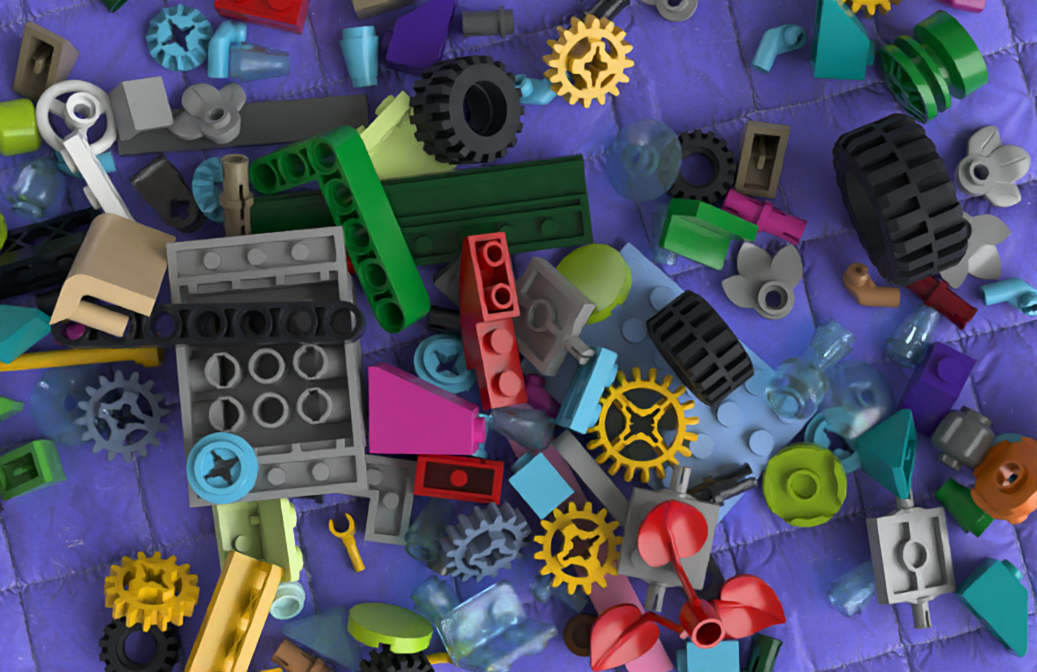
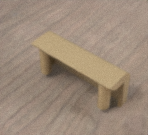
(116, 264)

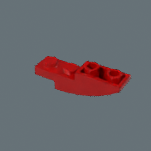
(486, 315)

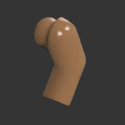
(865, 291)

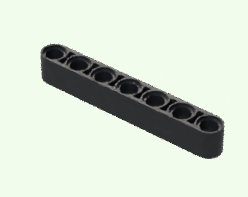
(232, 330)

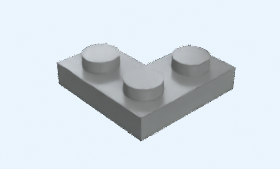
(390, 497)

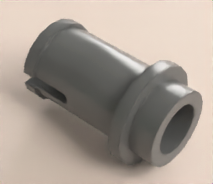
(488, 23)

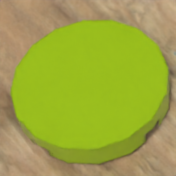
(600, 276)
(804, 484)
(390, 625)

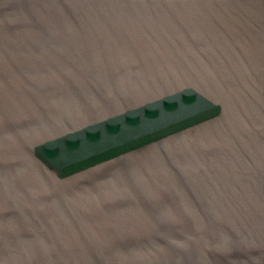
(532, 201)

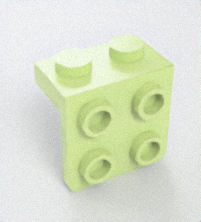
(393, 143)
(261, 532)

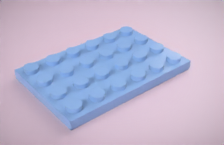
(729, 434)

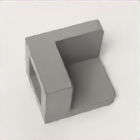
(140, 106)

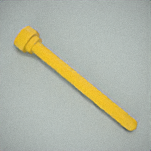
(69, 357)

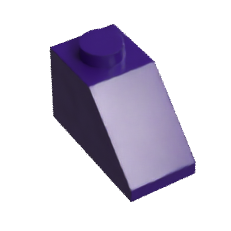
(419, 37)
(935, 386)

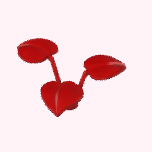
(665, 535)

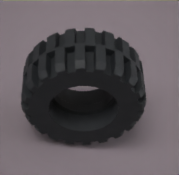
(900, 199)

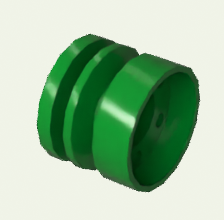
(932, 66)

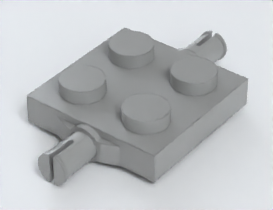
(550, 317)
(911, 557)
(660, 577)

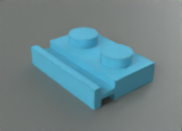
(580, 403)

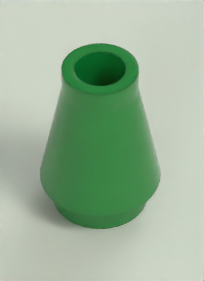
(963, 509)

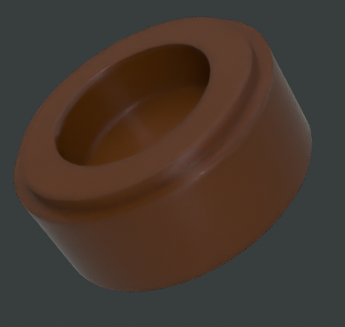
(577, 633)

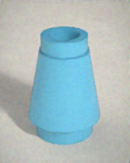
(361, 55)

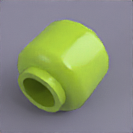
(18, 127)

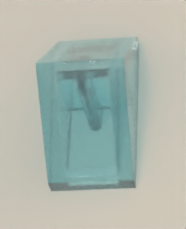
(327, 635)

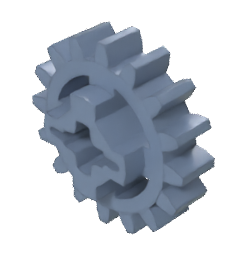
(117, 436)
(484, 541)

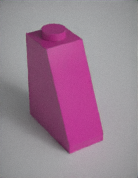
(418, 416)

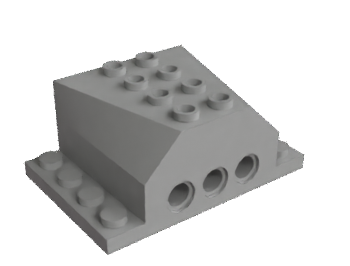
(289, 402)

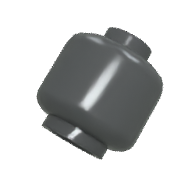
(962, 438)

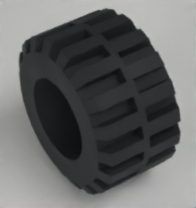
(441, 116)
(700, 348)

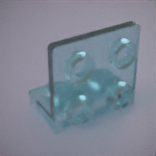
(491, 631)

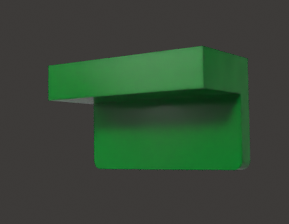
(702, 232)

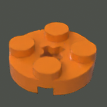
(992, 488)

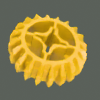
(664, 452)

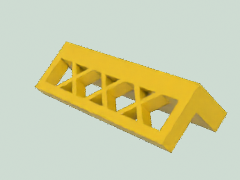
(235, 615)

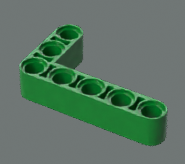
(361, 207)

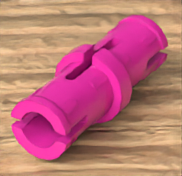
(764, 215)

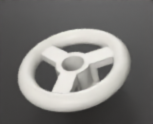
(88, 101)

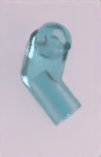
(542, 591)

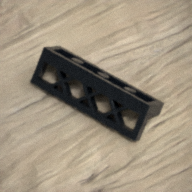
(44, 264)

